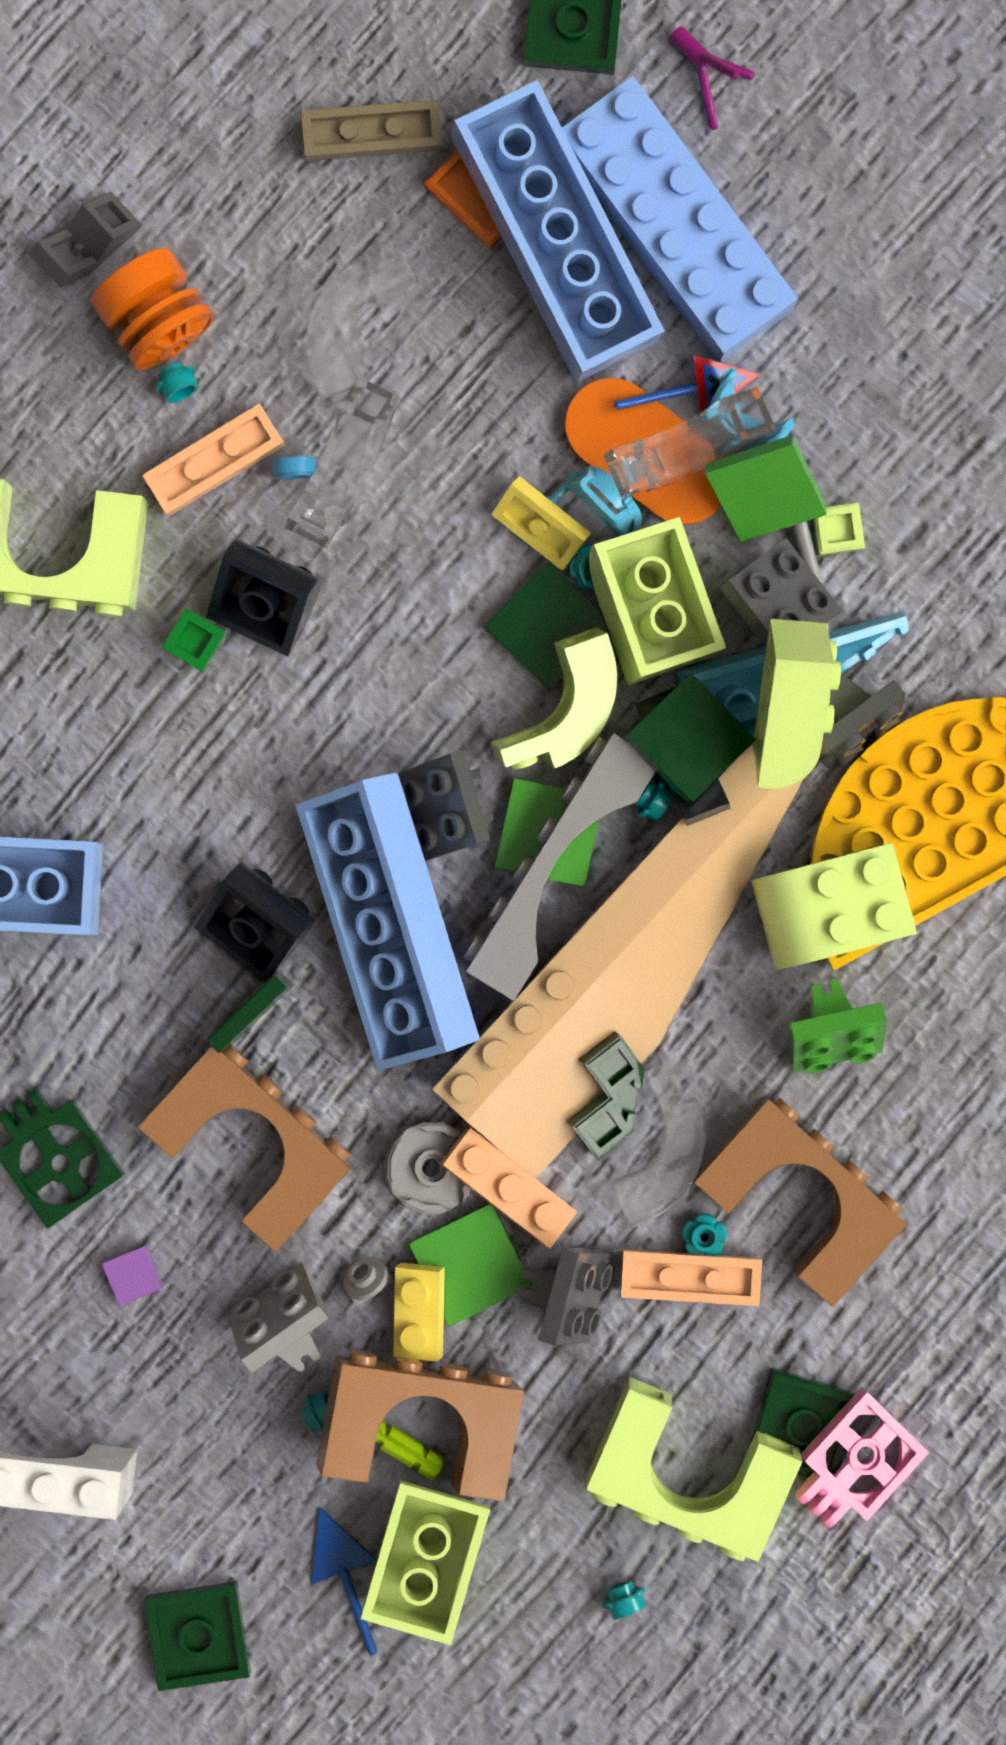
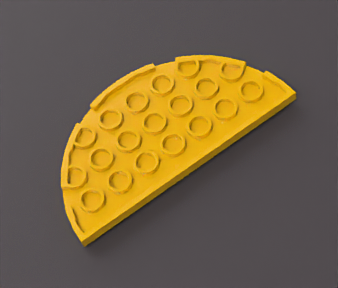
(936, 796)

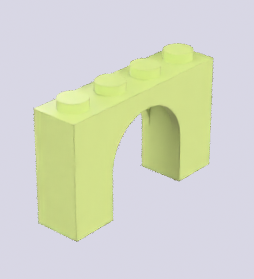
(104, 575)
(734, 1518)

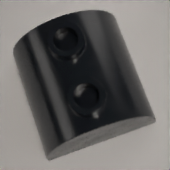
(263, 596)
(254, 921)

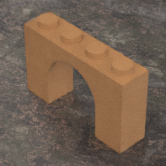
(310, 1162)
(861, 1221)
(368, 1389)

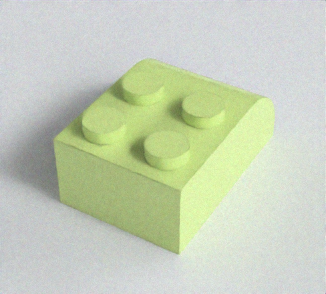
(654, 601)
(794, 701)
(834, 906)
(425, 1562)

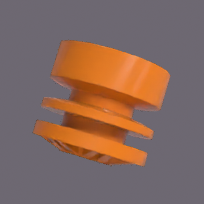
(152, 307)

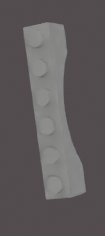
(509, 947)

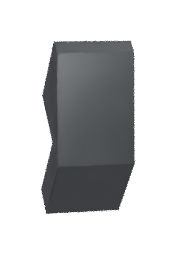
(88, 241)

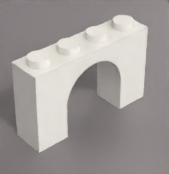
(83, 1485)

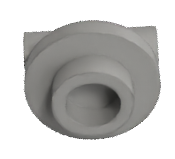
(366, 1279)

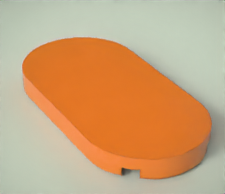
(598, 427)

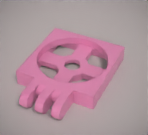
(834, 1488)

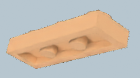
(213, 460)
(508, 1187)
(691, 1277)

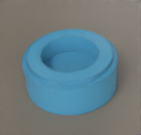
(293, 467)

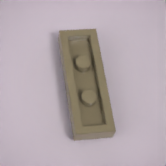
(371, 130)

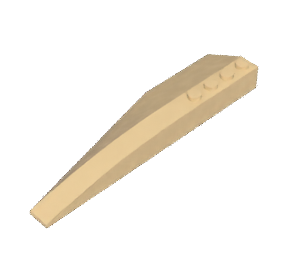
(613, 974)

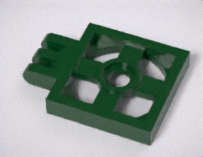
(35, 1127)

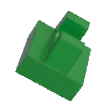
(194, 640)

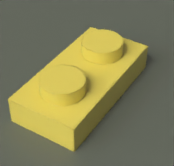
(540, 523)
(419, 1311)

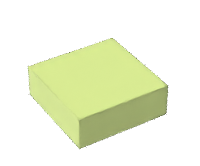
(839, 530)

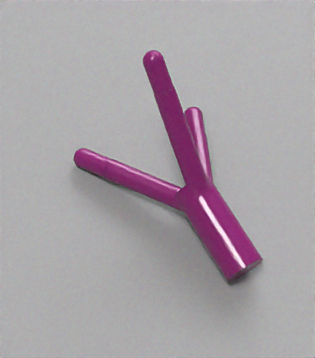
(702, 58)

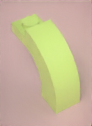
(583, 709)

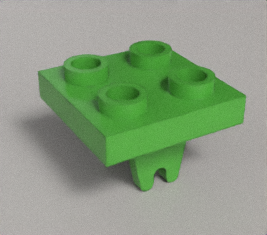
(835, 1032)

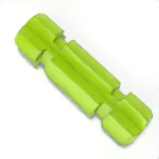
(409, 1451)

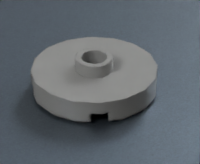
(405, 1174)

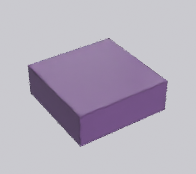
(132, 1275)

